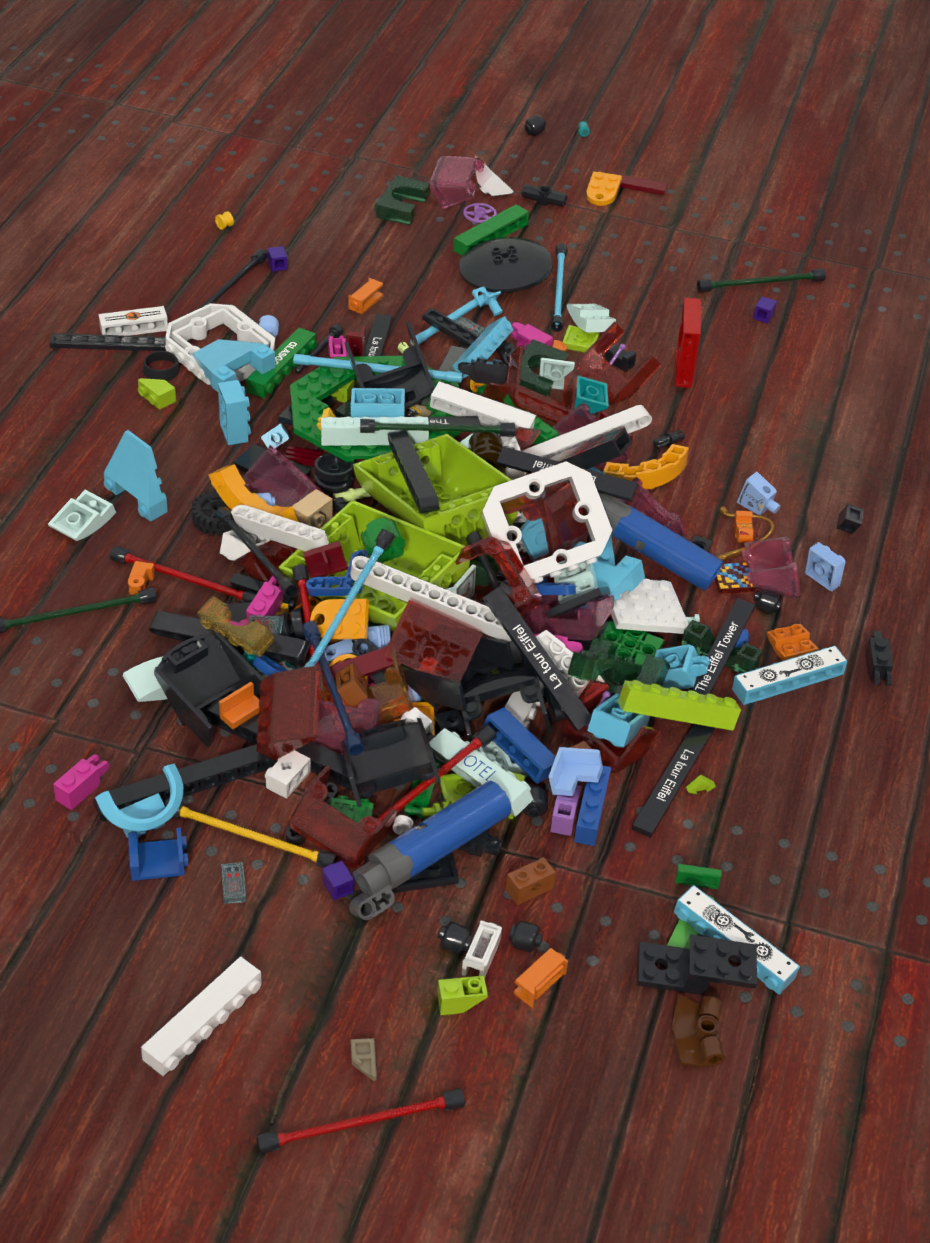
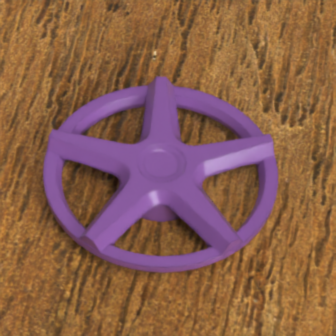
(479, 212)

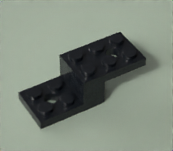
(697, 964)

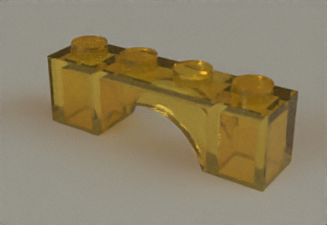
(252, 637)

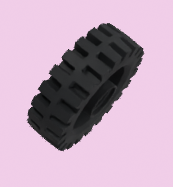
(204, 511)

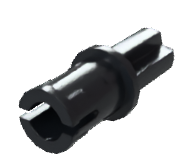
(669, 439)

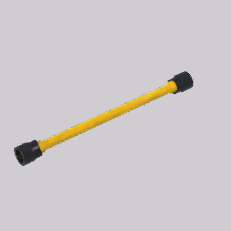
(321, 858)

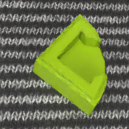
(699, 784)

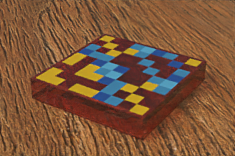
(733, 578)

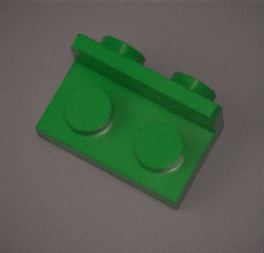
(350, 808)

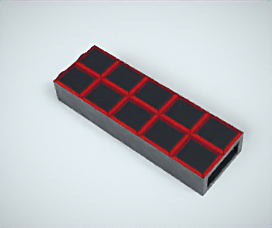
(595, 451)

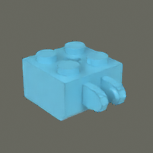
(684, 666)

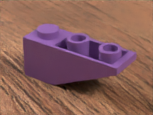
(565, 813)

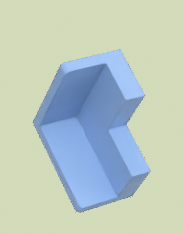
(574, 766)

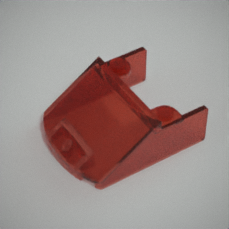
(556, 510)

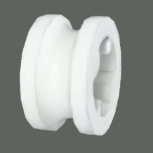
(402, 824)

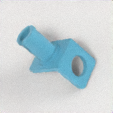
(489, 300)
(275, 436)

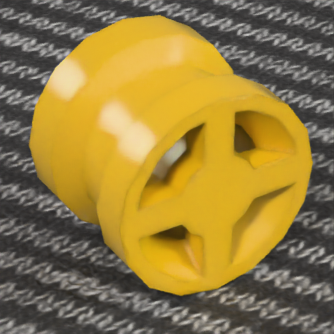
(224, 220)

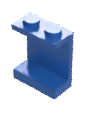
(157, 858)

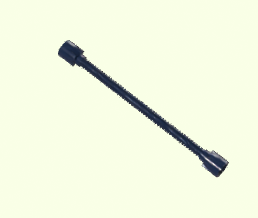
(353, 740)

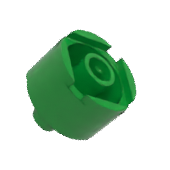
(370, 535)

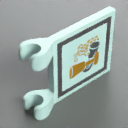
(466, 584)

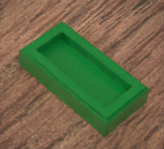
(698, 876)

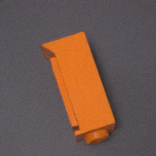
(365, 296)
(540, 976)

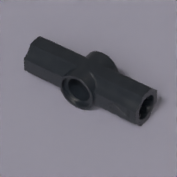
(544, 195)

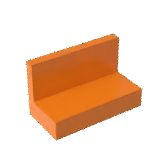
(239, 706)

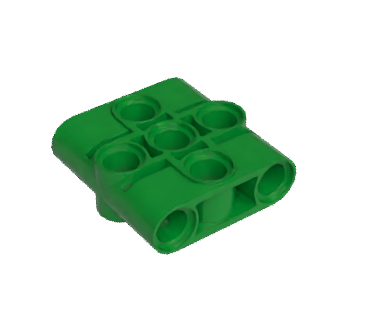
(632, 642)

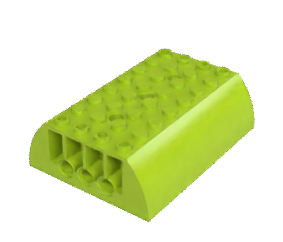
(458, 477)
(424, 557)

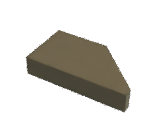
(364, 1056)

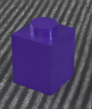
(277, 258)
(765, 309)
(337, 880)

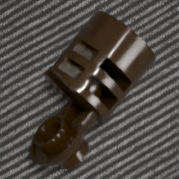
(488, 447)

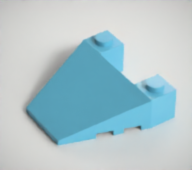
(225, 356)
(134, 470)
(619, 579)

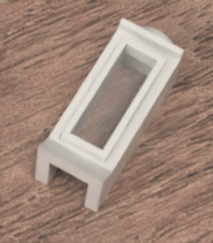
(482, 948)

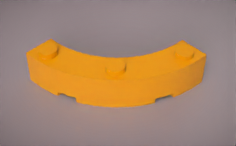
(653, 472)
(233, 492)

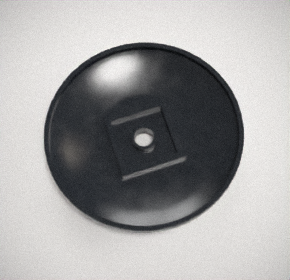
(505, 264)

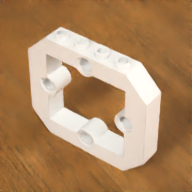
(199, 322)
(586, 496)

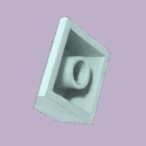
(556, 371)

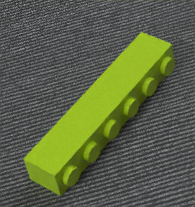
(679, 705)

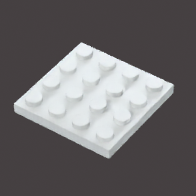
(650, 608)

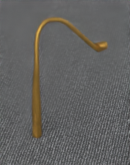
(725, 556)

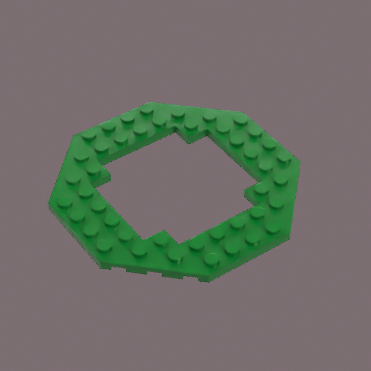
(322, 382)

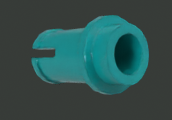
(583, 129)

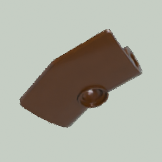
(696, 1032)

